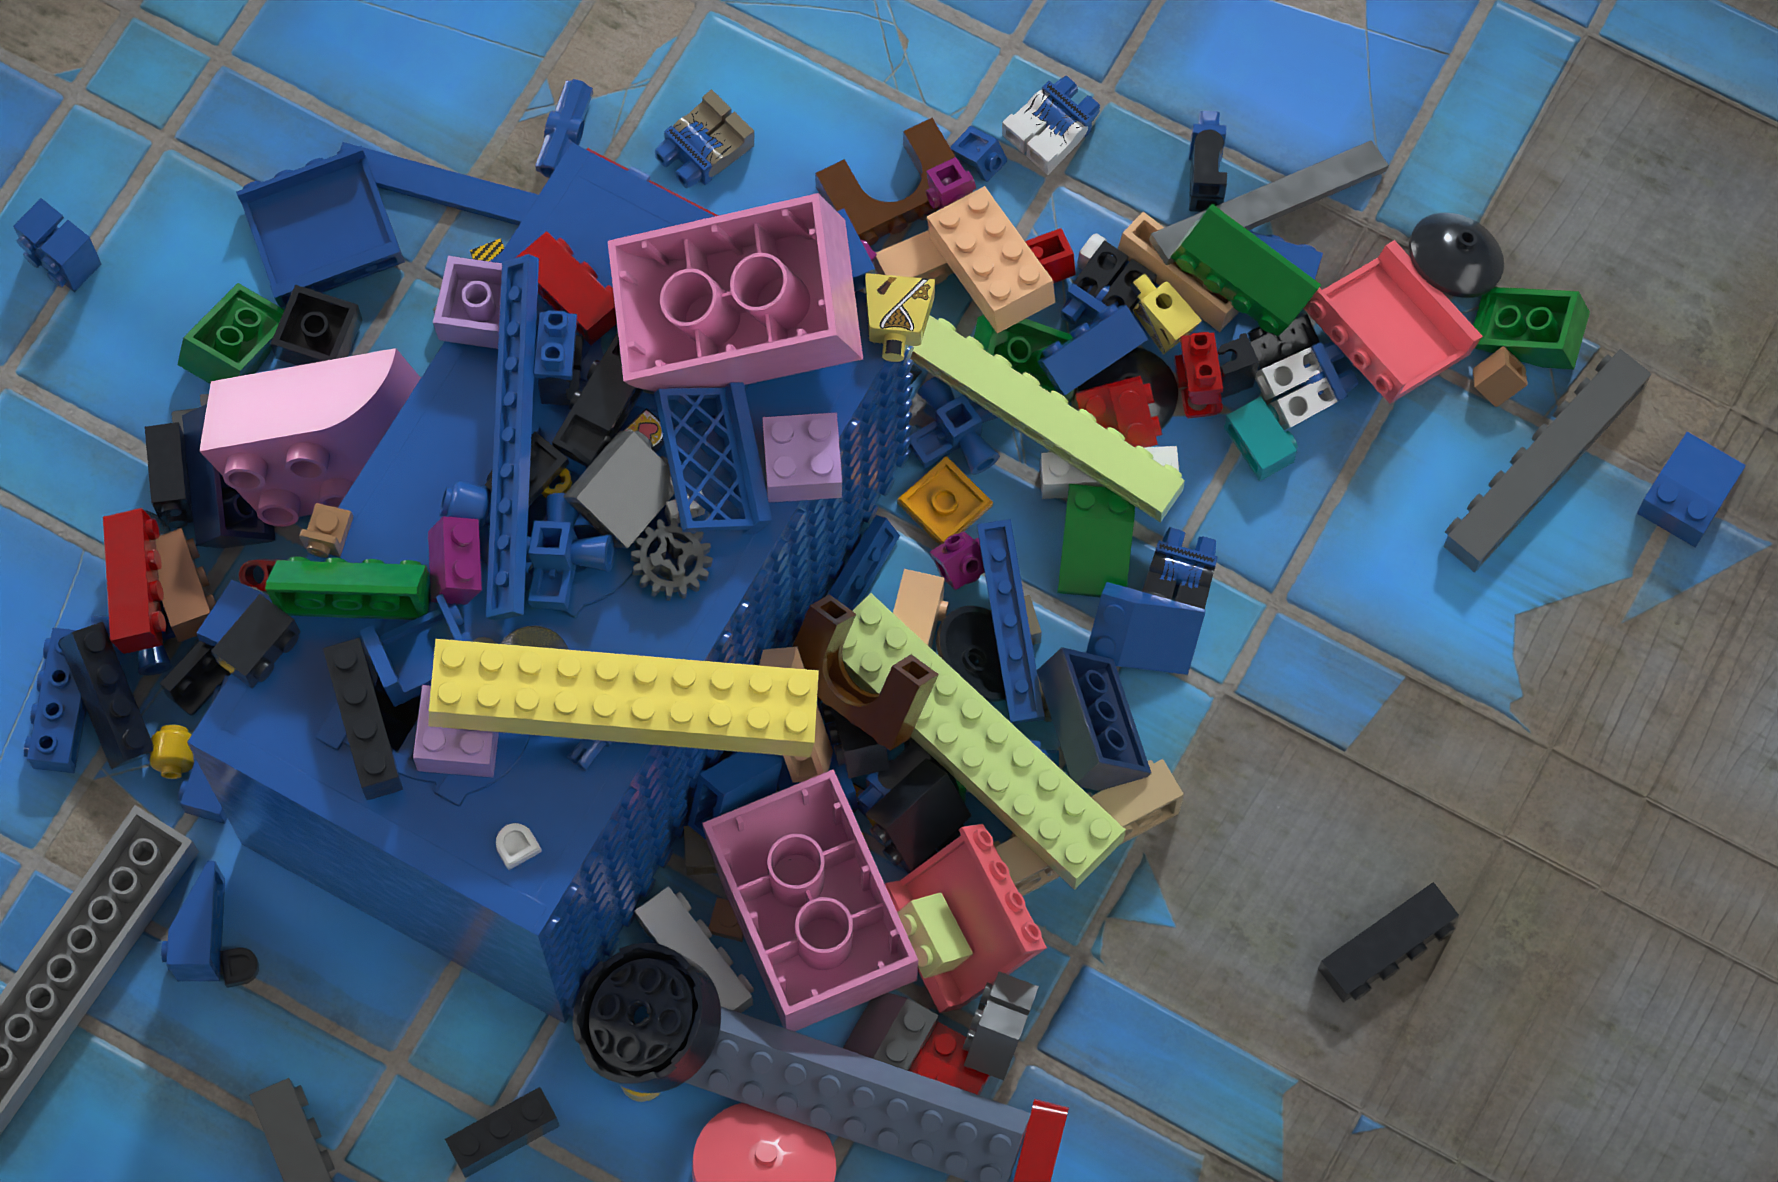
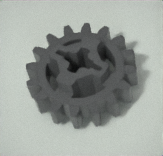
(657, 565)

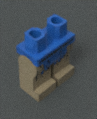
(705, 141)

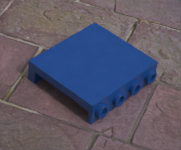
(320, 224)

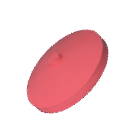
(761, 1147)

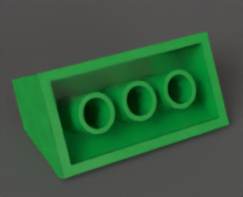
(1245, 271)
(350, 589)

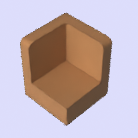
(1500, 376)

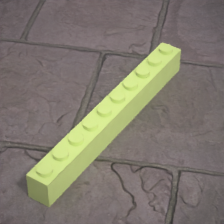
(1048, 419)

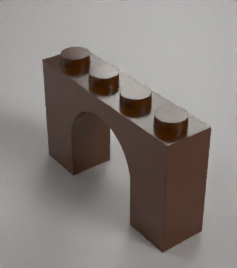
(878, 218)
(884, 716)

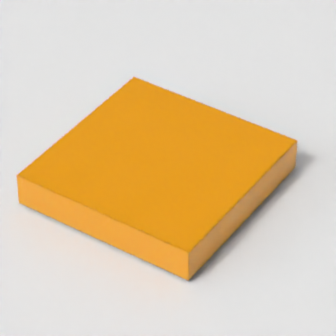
(944, 501)

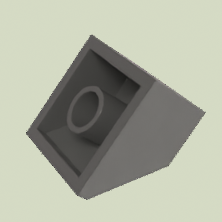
(892, 1030)

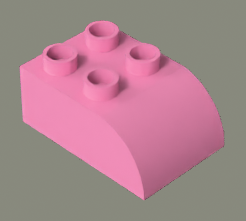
(736, 297)
(303, 429)
(813, 921)

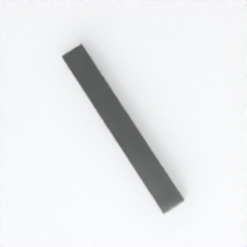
(1284, 194)

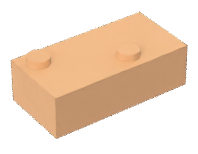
(921, 603)

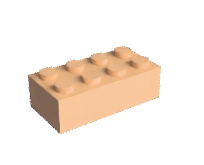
(991, 259)

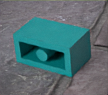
(1261, 438)

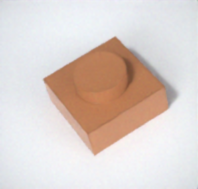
(723, 921)

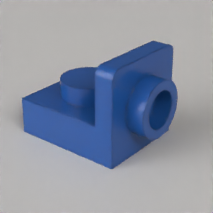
(980, 152)

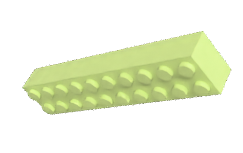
(986, 751)

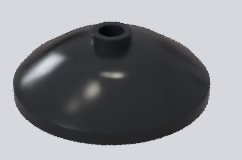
(1456, 255)
(1152, 370)
(970, 648)

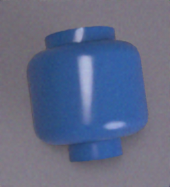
(467, 501)

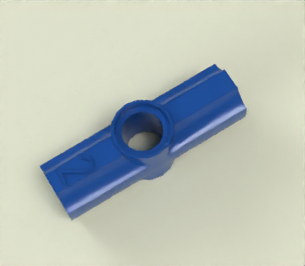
(564, 125)

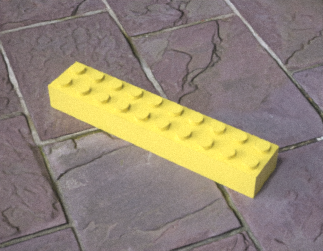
(623, 698)

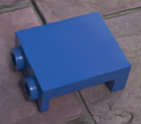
(407, 652)

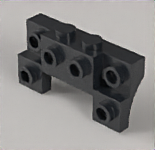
(597, 410)

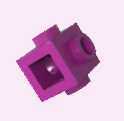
(948, 183)
(959, 560)

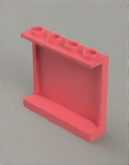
(1393, 323)
(985, 908)

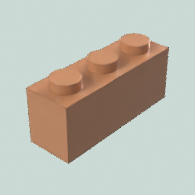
(183, 584)

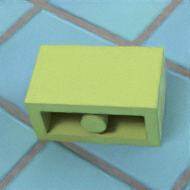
(934, 935)

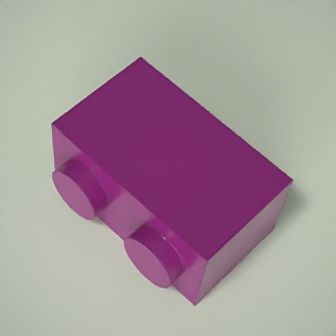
(454, 559)

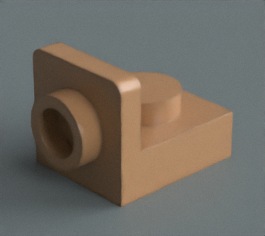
(326, 531)

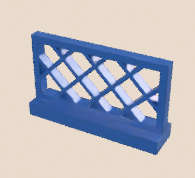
(741, 459)

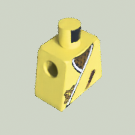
(897, 311)
(1163, 313)

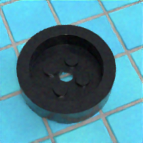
(668, 1043)

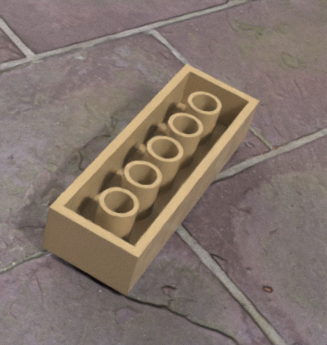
(1133, 805)

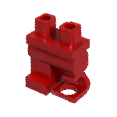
(1200, 373)

